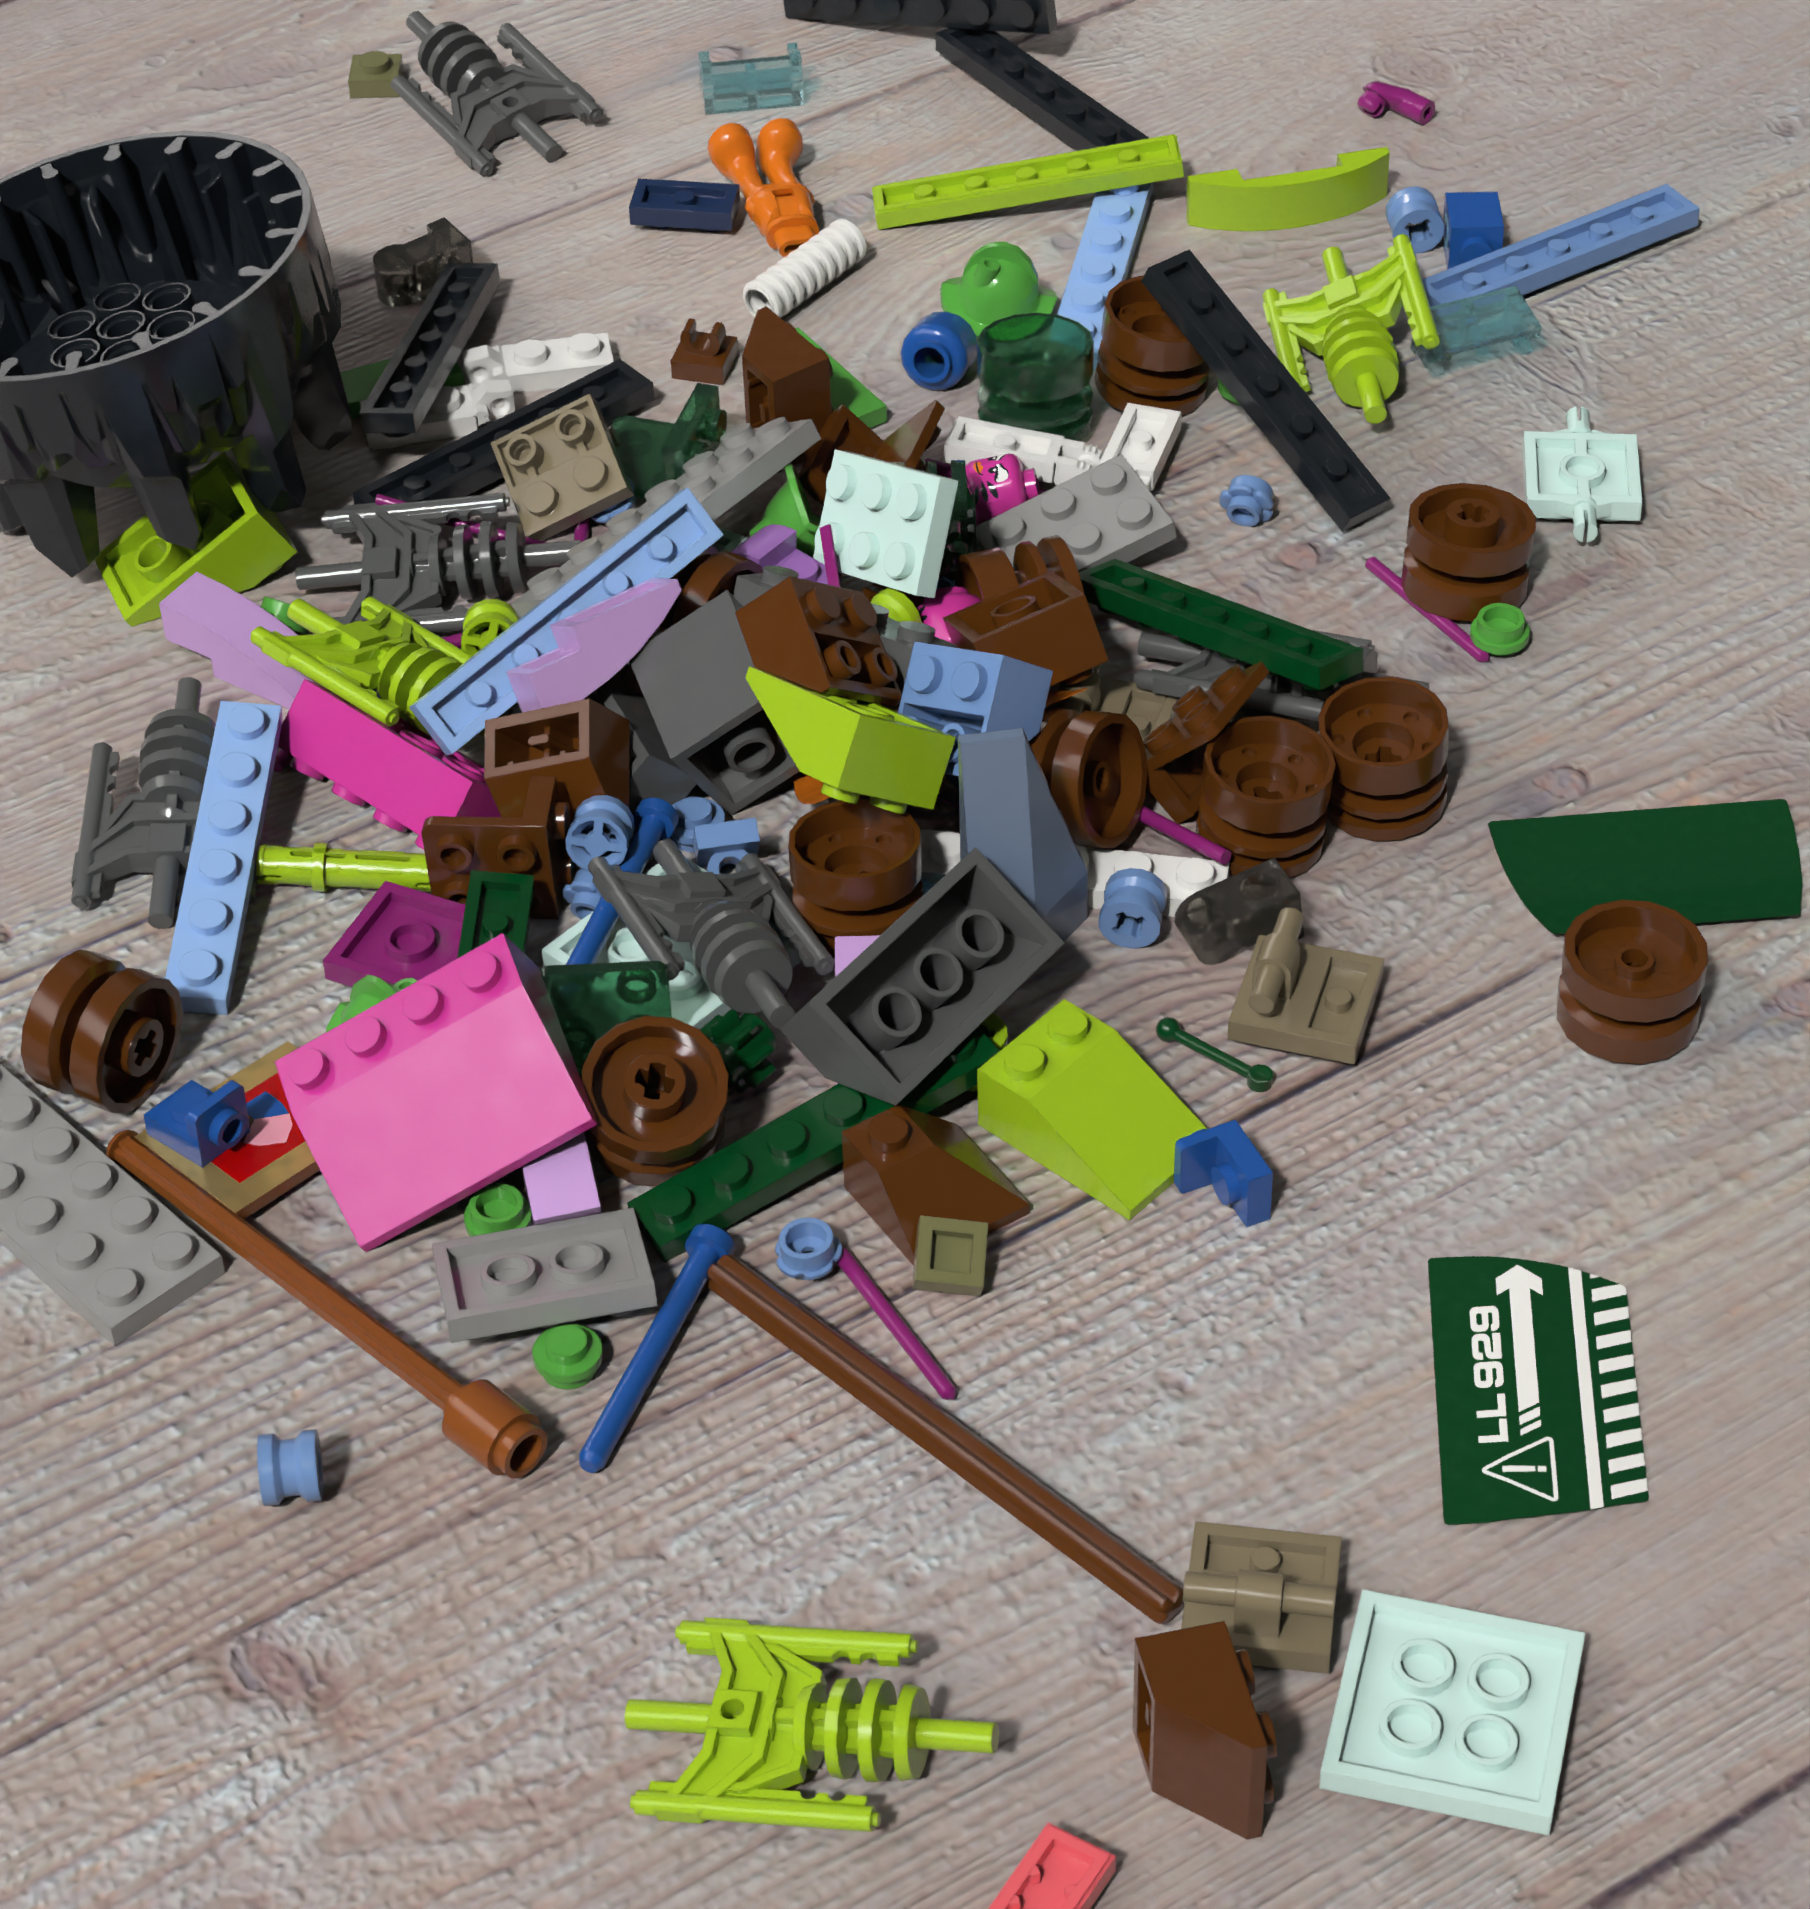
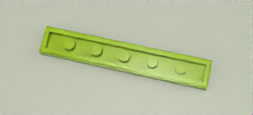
(1027, 181)

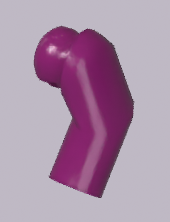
(1399, 99)

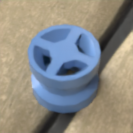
(1415, 206)
(588, 842)
(1132, 908)
(290, 1467)

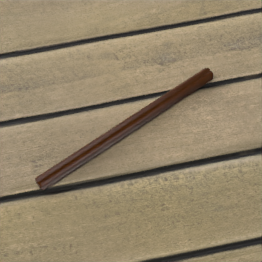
(948, 1441)

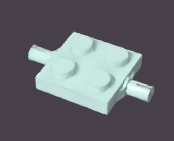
(1582, 475)

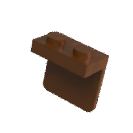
(848, 433)
(1179, 745)
(505, 845)

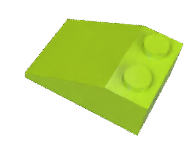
(238, 547)
(855, 744)
(1085, 1108)

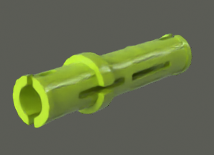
(335, 867)

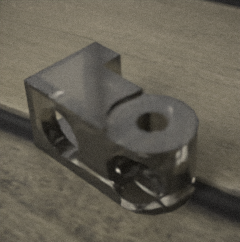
(411, 269)
(1235, 911)

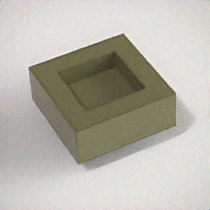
(373, 73)
(950, 1255)

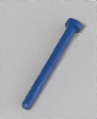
(653, 822)
(704, 1246)

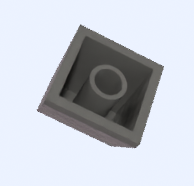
(707, 708)

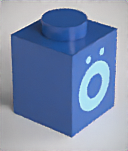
(1471, 226)

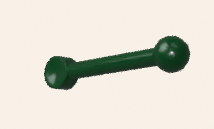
(1258, 1076)

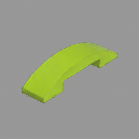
(1290, 199)

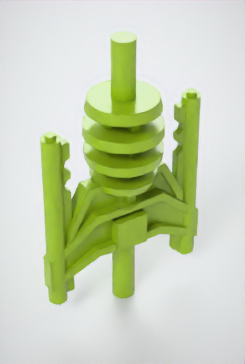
(1350, 325)
(356, 657)
(777, 1721)

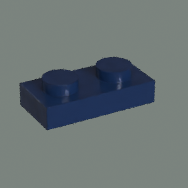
(684, 204)

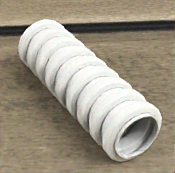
(806, 269)

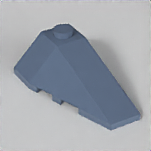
(1019, 827)

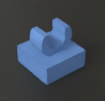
(725, 843)

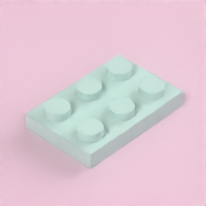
(887, 522)

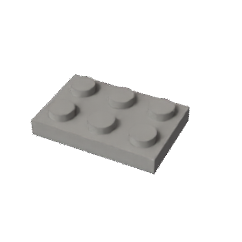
(1097, 513)
(543, 1275)

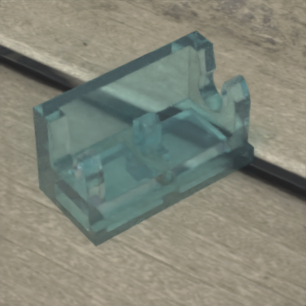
(751, 82)
(1479, 323)

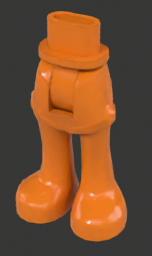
(778, 209)

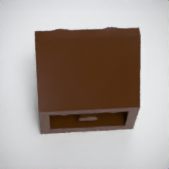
(784, 376)
(820, 640)
(572, 740)
(1201, 1728)

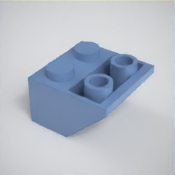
(973, 693)

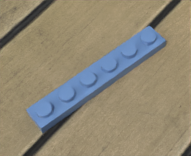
(1569, 247)

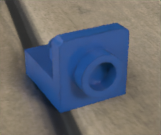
(200, 1121)
(1231, 1165)

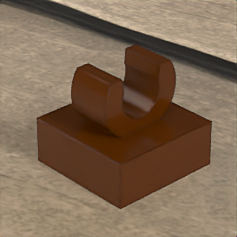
(704, 355)

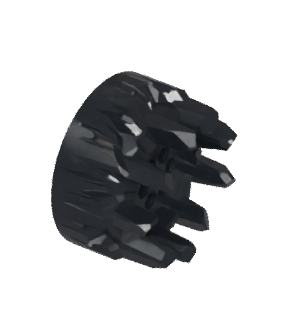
(155, 315)

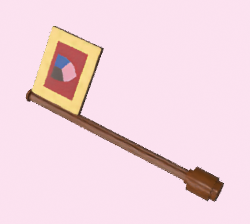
(259, 1170)

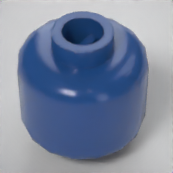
(939, 350)

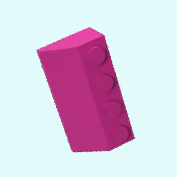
(382, 765)

